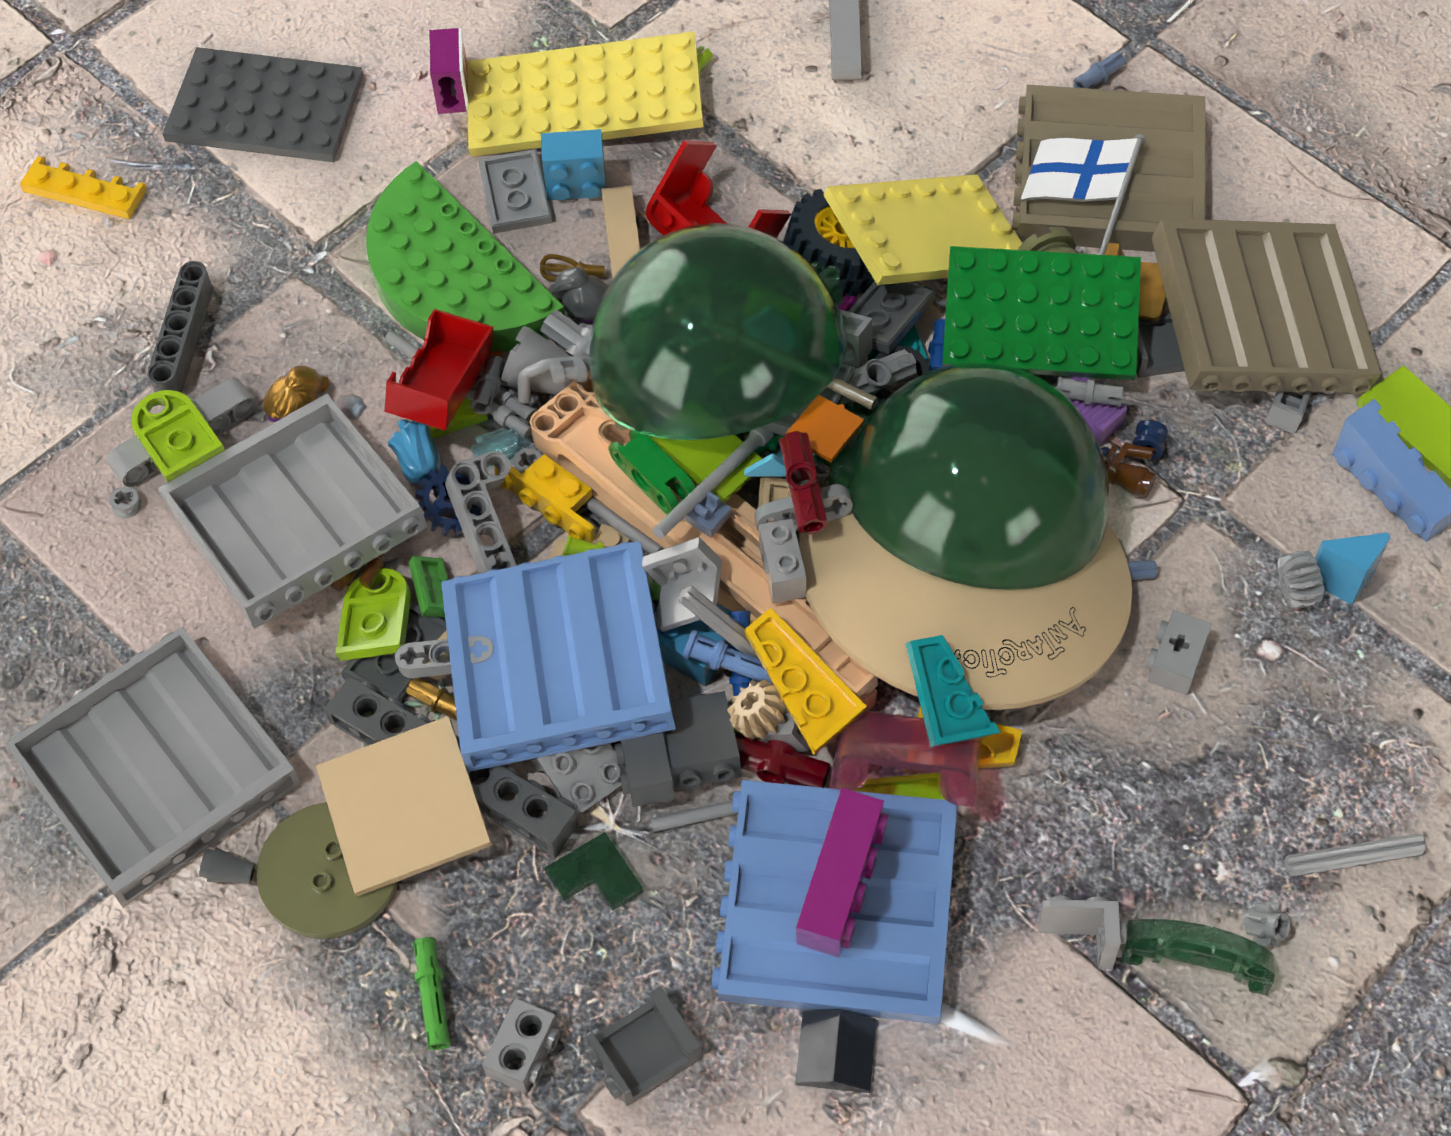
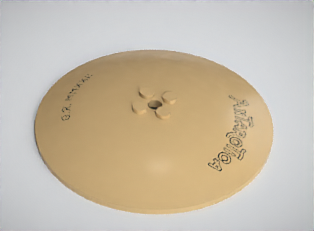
(1010, 643)

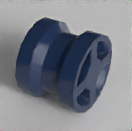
(1151, 434)

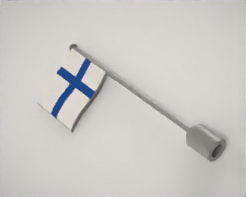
(1083, 172)

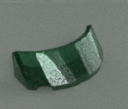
(1201, 947)

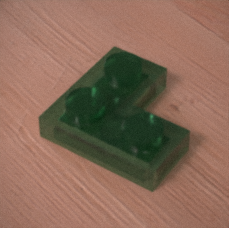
(597, 864)

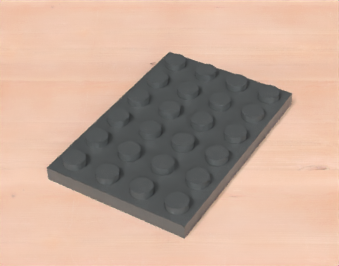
(264, 104)

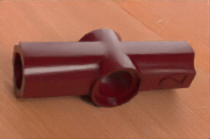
(805, 498)
(781, 763)

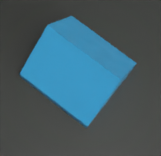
(1350, 563)

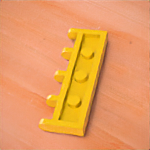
(82, 189)

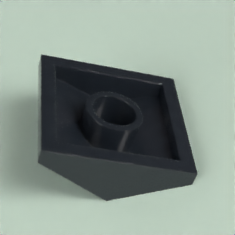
(836, 1050)

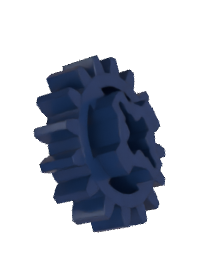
(440, 508)

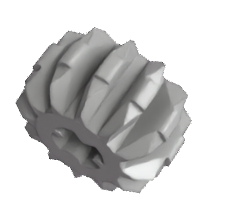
(1300, 579)

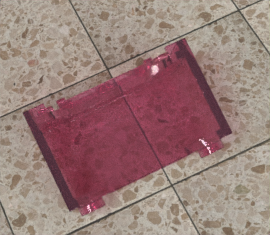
(904, 744)

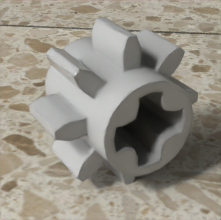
(1267, 923)

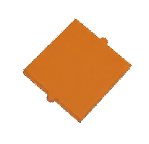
(827, 426)

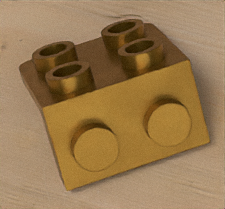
(1152, 292)

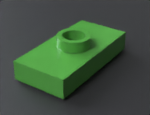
(427, 578)

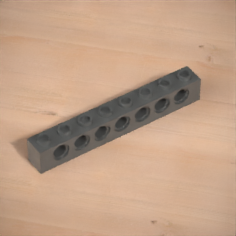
(546, 833)

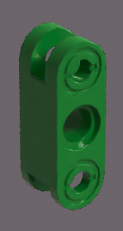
(652, 470)

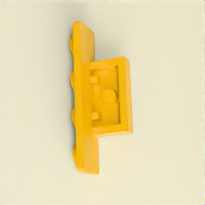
(552, 493)

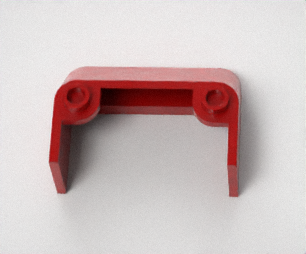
(686, 189)

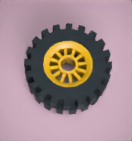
(821, 239)

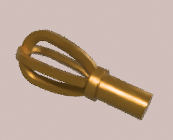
(594, 270)

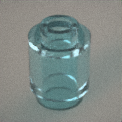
(497, 440)

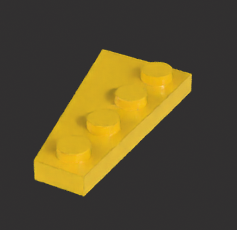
(808, 687)

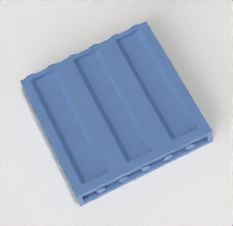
(569, 657)
(898, 936)

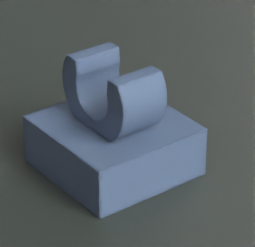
(709, 514)

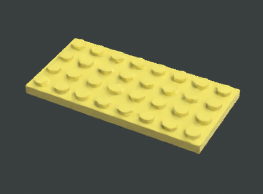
(605, 86)

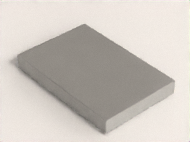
(514, 191)

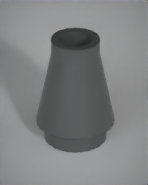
(225, 867)

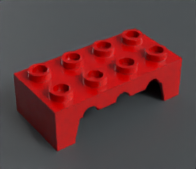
(440, 371)

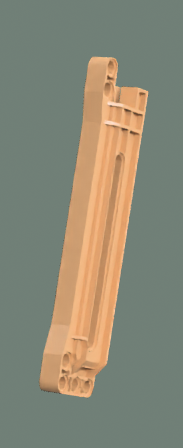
(580, 445)

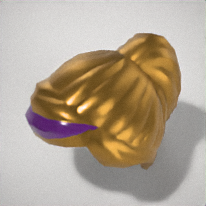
(293, 392)

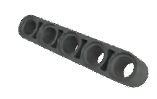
(180, 328)

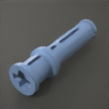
(720, 655)

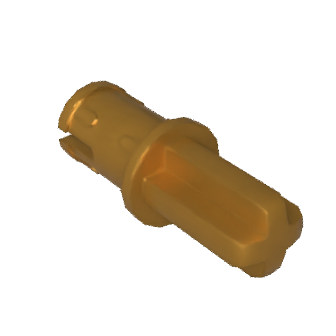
(436, 698)

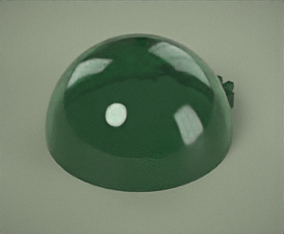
(715, 334)
(978, 477)

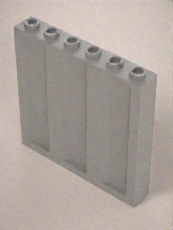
(292, 509)
(153, 765)

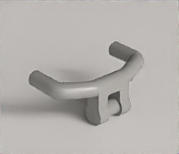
(560, 368)

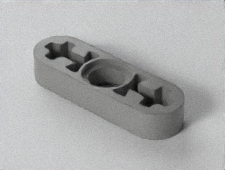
(829, 493)
(434, 648)

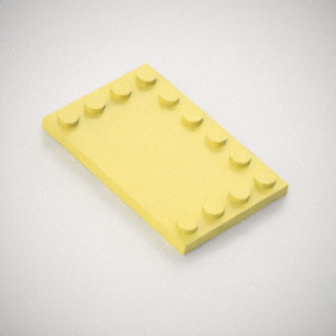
(909, 225)

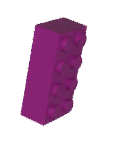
(839, 873)

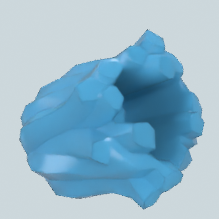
(415, 450)

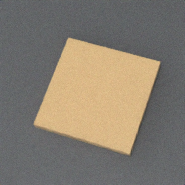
(403, 806)

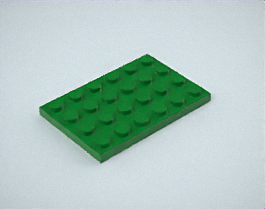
(1043, 311)

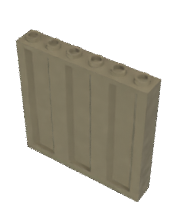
(1165, 176)
(1264, 307)

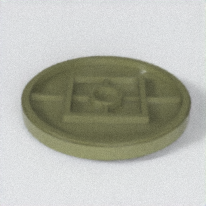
(308, 882)

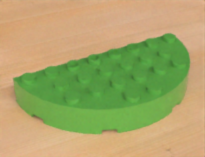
(439, 257)

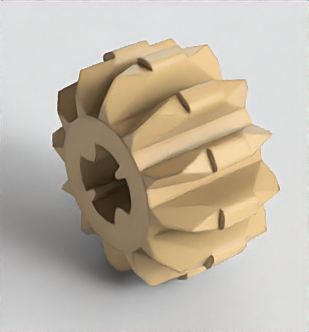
(757, 710)

